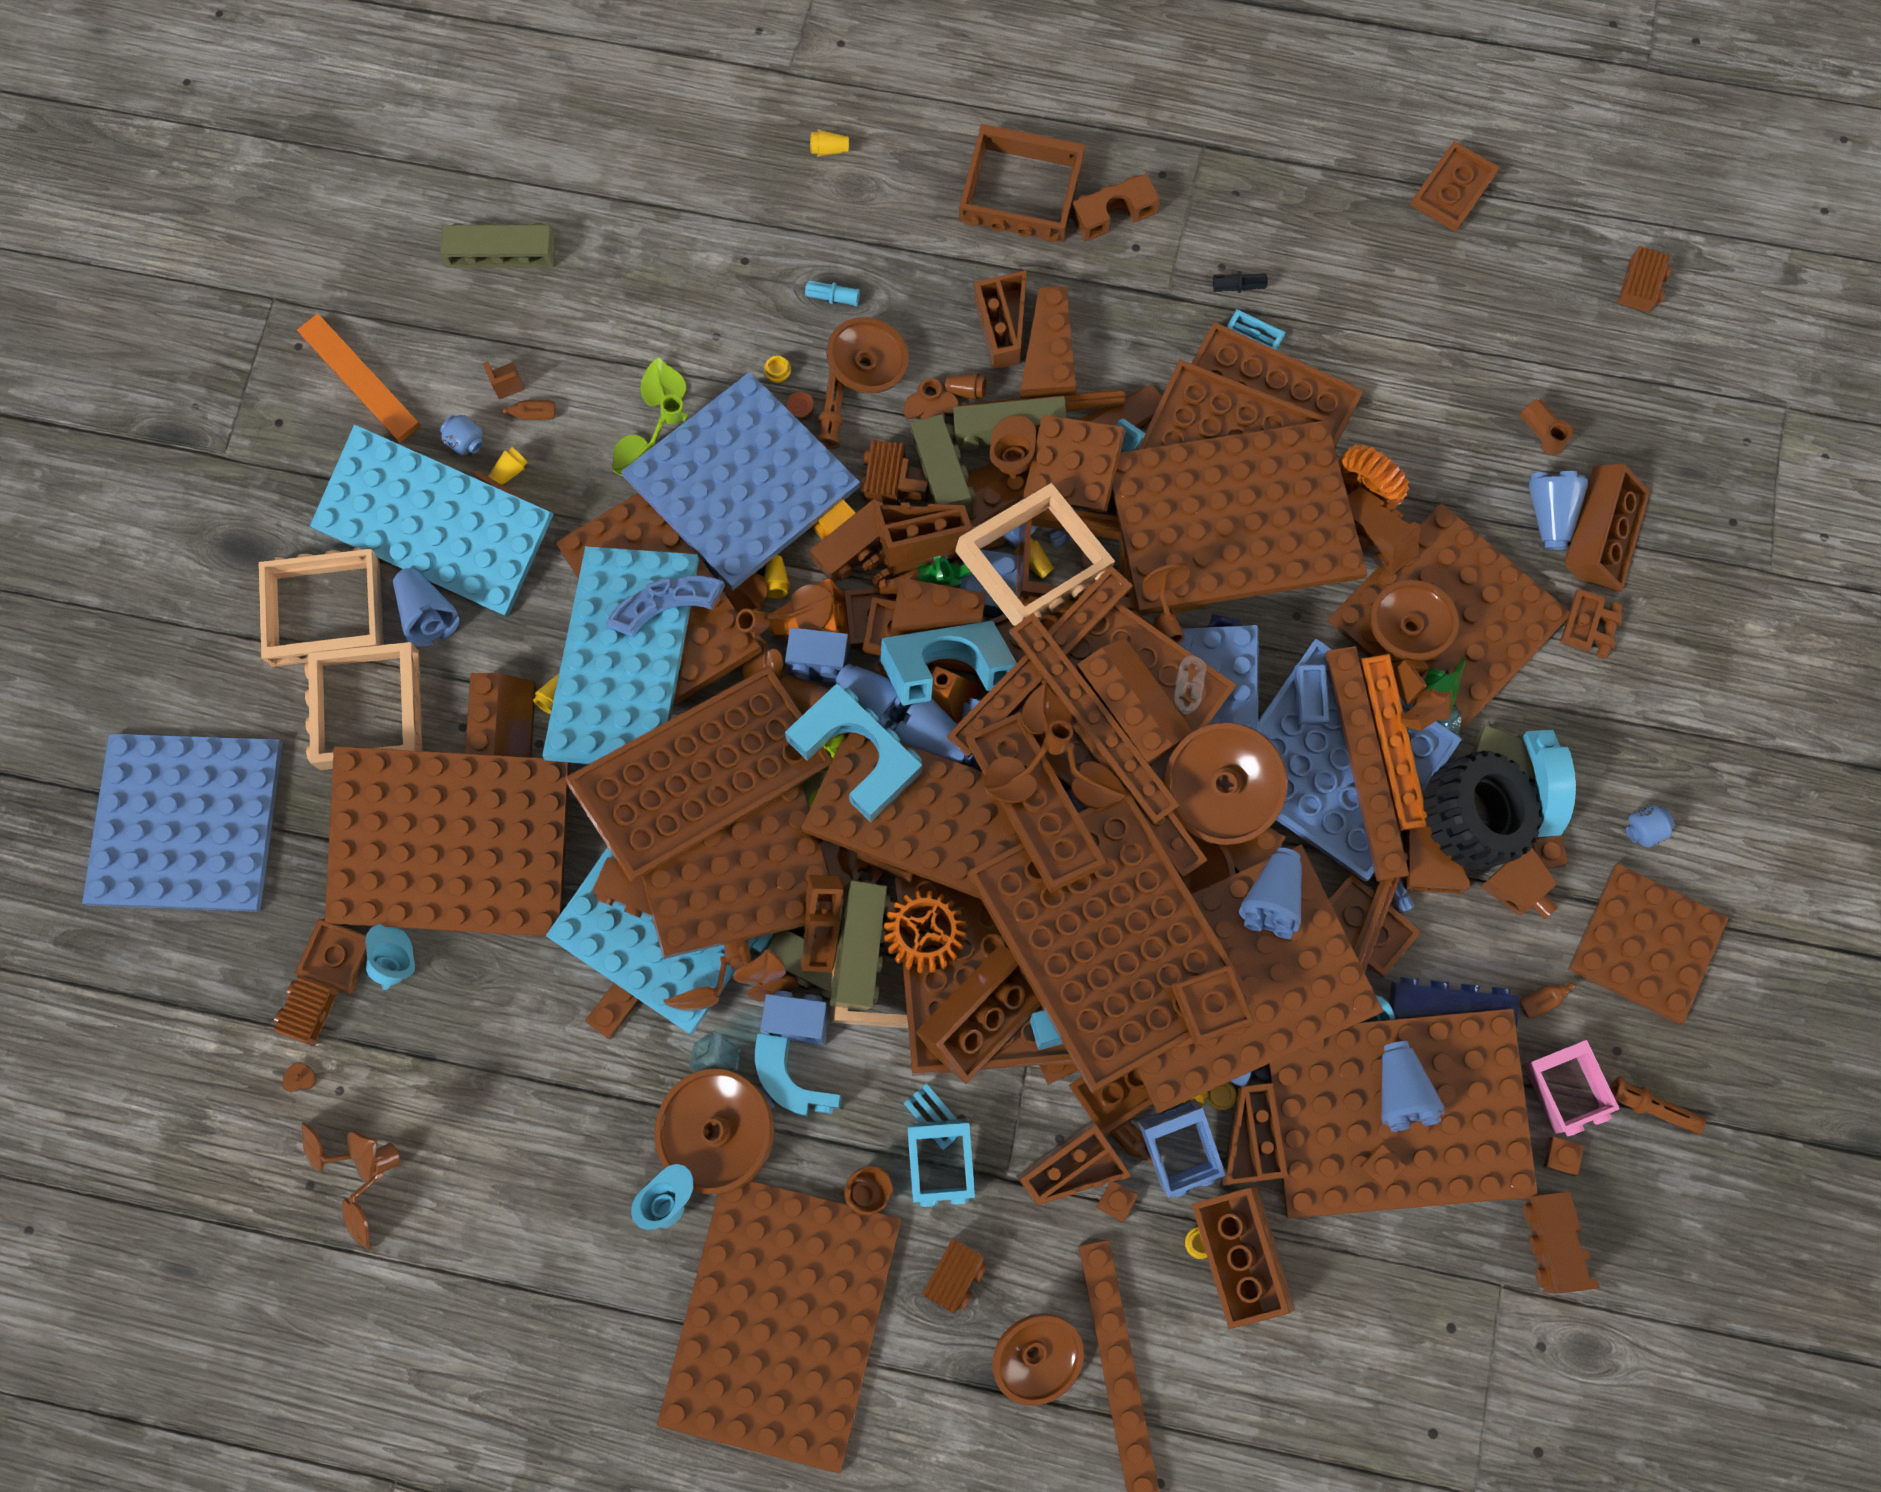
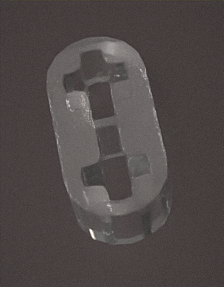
(1182, 683)

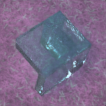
(715, 1053)

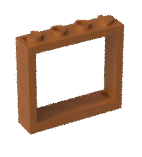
(1027, 146)
(1099, 524)

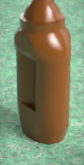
(532, 410)
(1544, 999)
(1132, 1141)

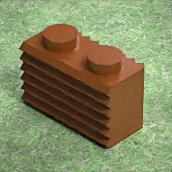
(1644, 279)
(883, 471)
(305, 1010)
(954, 1275)

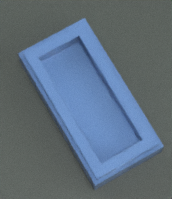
(1311, 694)

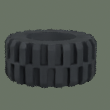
(1508, 800)

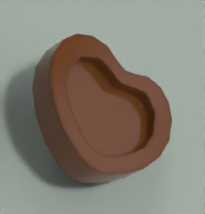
(298, 1077)

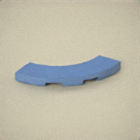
(664, 595)

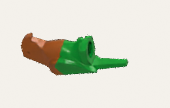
(938, 572)
(1435, 700)

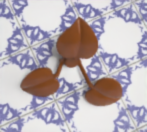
(1162, 579)
(811, 608)
(1045, 713)
(765, 972)
(370, 1165)

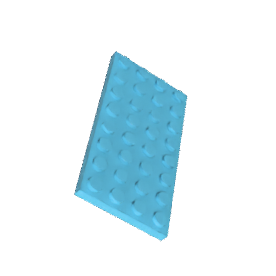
(431, 520)
(613, 682)

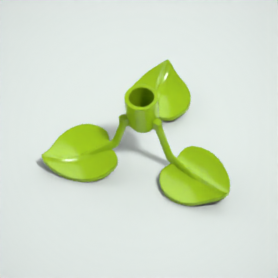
(662, 388)

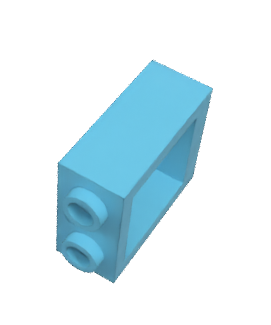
(939, 1129)

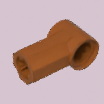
(1546, 426)

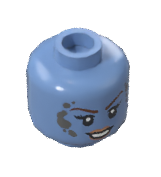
(462, 435)
(1650, 825)

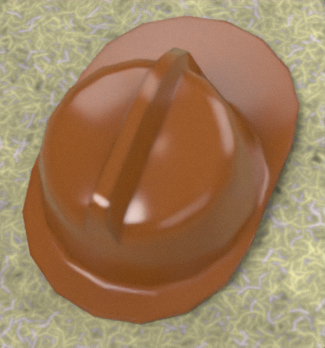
(1013, 445)

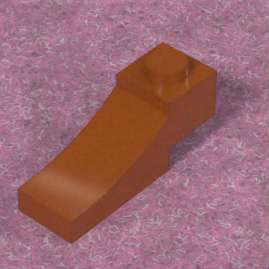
(821, 922)

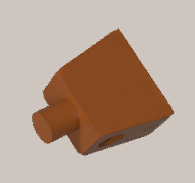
(1523, 885)

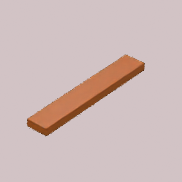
(358, 378)
(1394, 742)

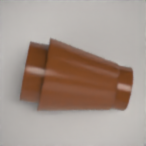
(968, 385)

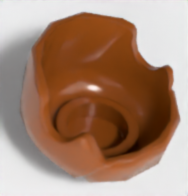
(868, 1190)

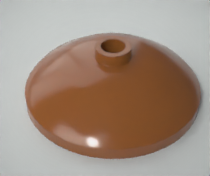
(871, 343)
(1420, 607)
(1047, 1370)

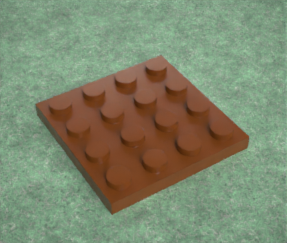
(1648, 944)

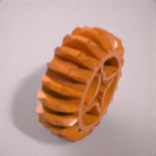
(1375, 474)
(915, 925)

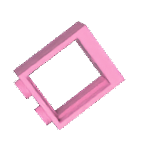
(1596, 1081)

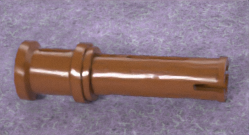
(831, 416)
(1643, 1101)

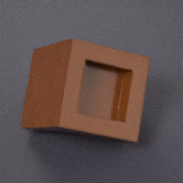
(504, 379)
(912, 483)
(1410, 680)

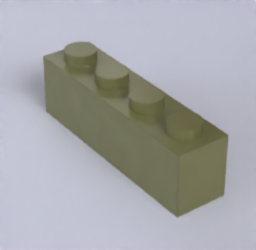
(497, 246)
(976, 422)
(941, 463)
(859, 946)

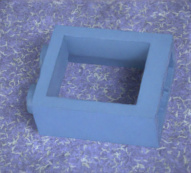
(1173, 1120)

